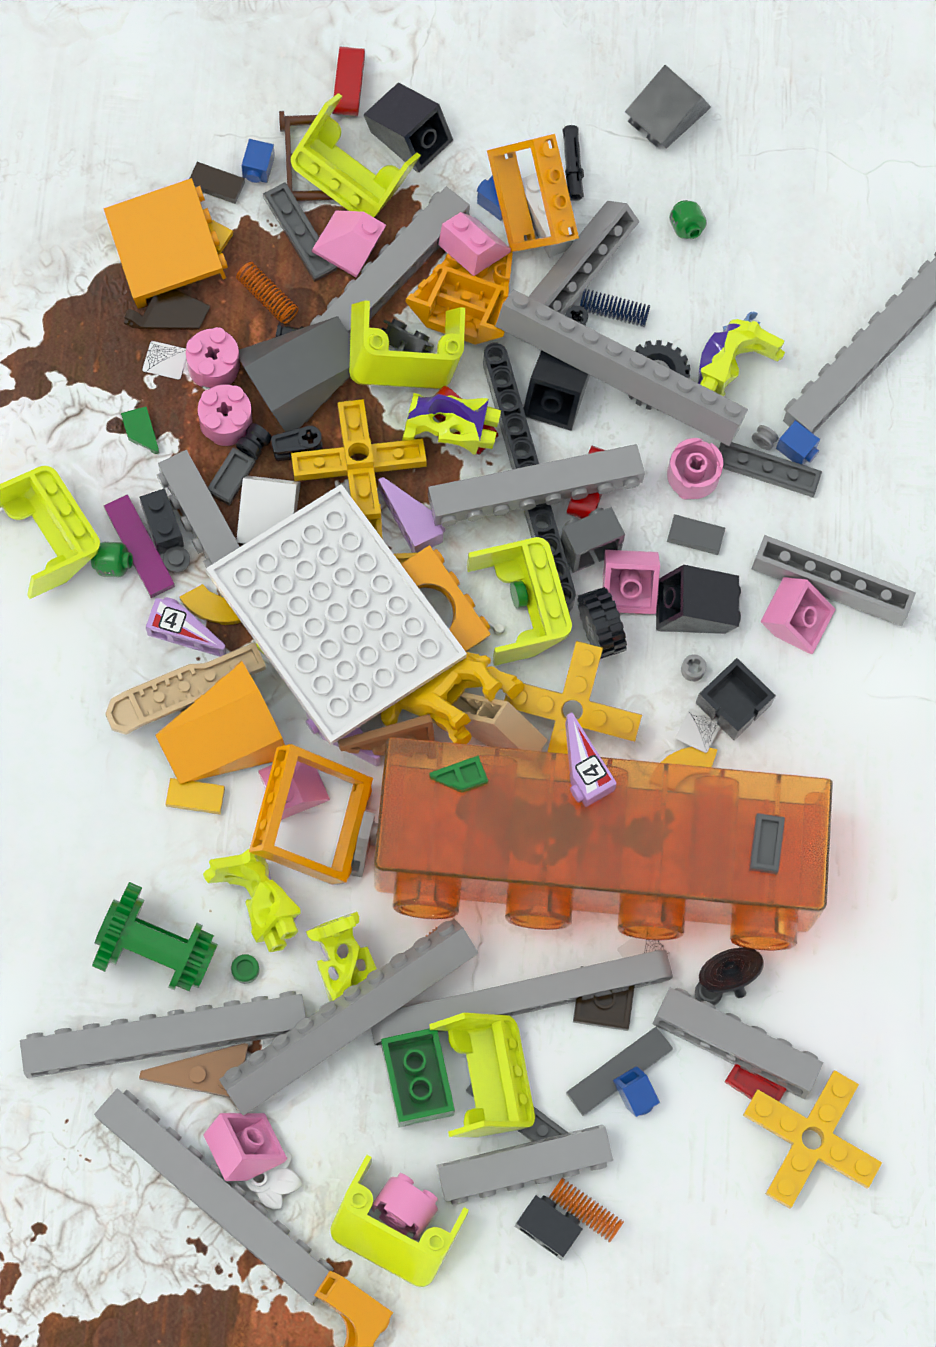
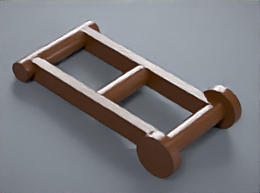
(285, 123)

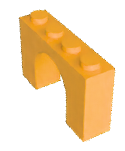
(428, 571)
(361, 1313)

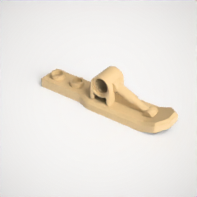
(175, 690)

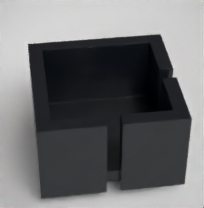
(735, 699)

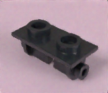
(414, 342)

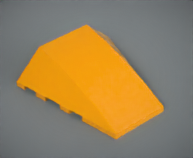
(454, 287)
(221, 730)

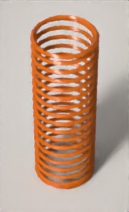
(255, 278)
(586, 1211)

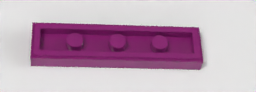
(136, 538)

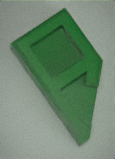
(139, 428)
(461, 775)

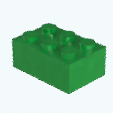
(417, 1077)

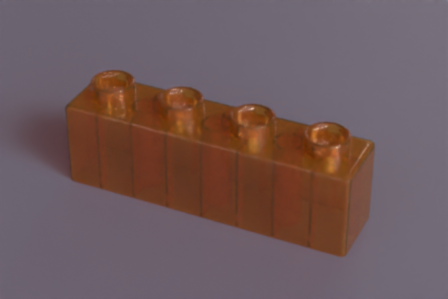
(652, 851)

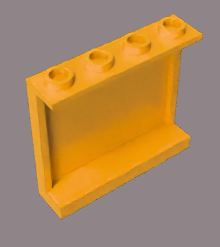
(165, 240)

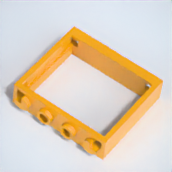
(513, 197)
(273, 807)

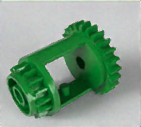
(125, 930)

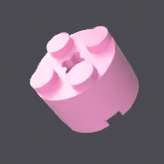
(212, 345)
(221, 401)
(707, 466)
(405, 1206)

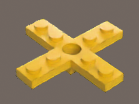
(360, 474)
(578, 688)
(823, 1120)

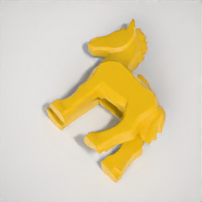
(444, 690)

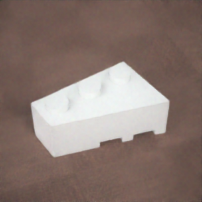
(538, 214)

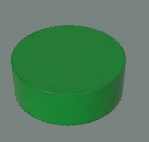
(519, 594)
(245, 968)

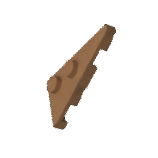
(375, 740)
(199, 1072)

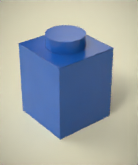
(258, 161)
(488, 198)
(798, 444)
(636, 1091)

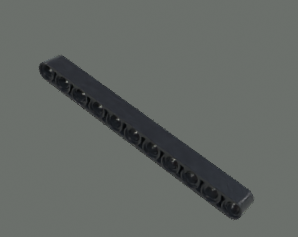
(523, 441)

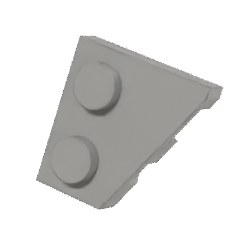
(366, 837)

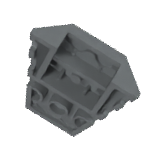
(299, 369)

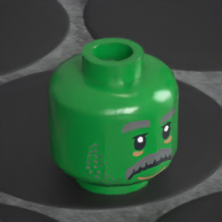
(687, 219)
(112, 559)

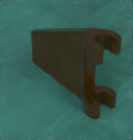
(169, 311)

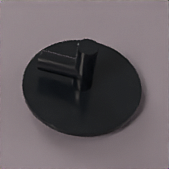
(731, 971)

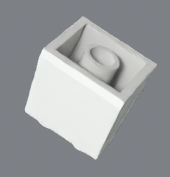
(264, 505)

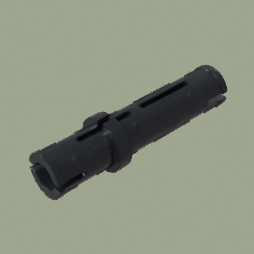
(573, 171)

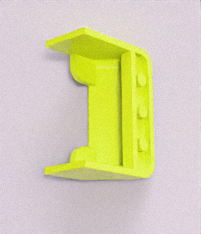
(340, 174)
(375, 365)
(60, 519)
(535, 566)
(495, 1072)
(384, 1245)

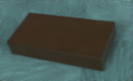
(217, 182)

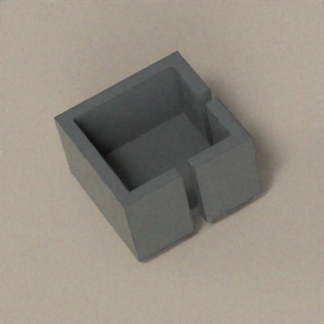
(596, 532)

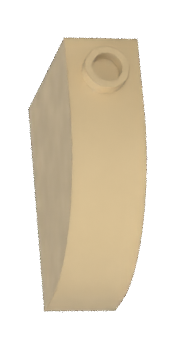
(499, 723)

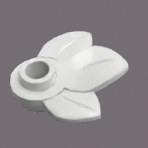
(276, 1183)

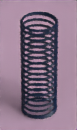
(643, 320)

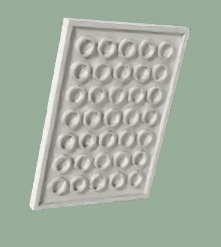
(336, 614)

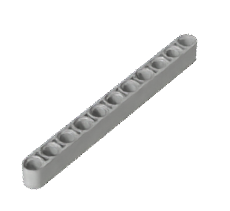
(532, 993)

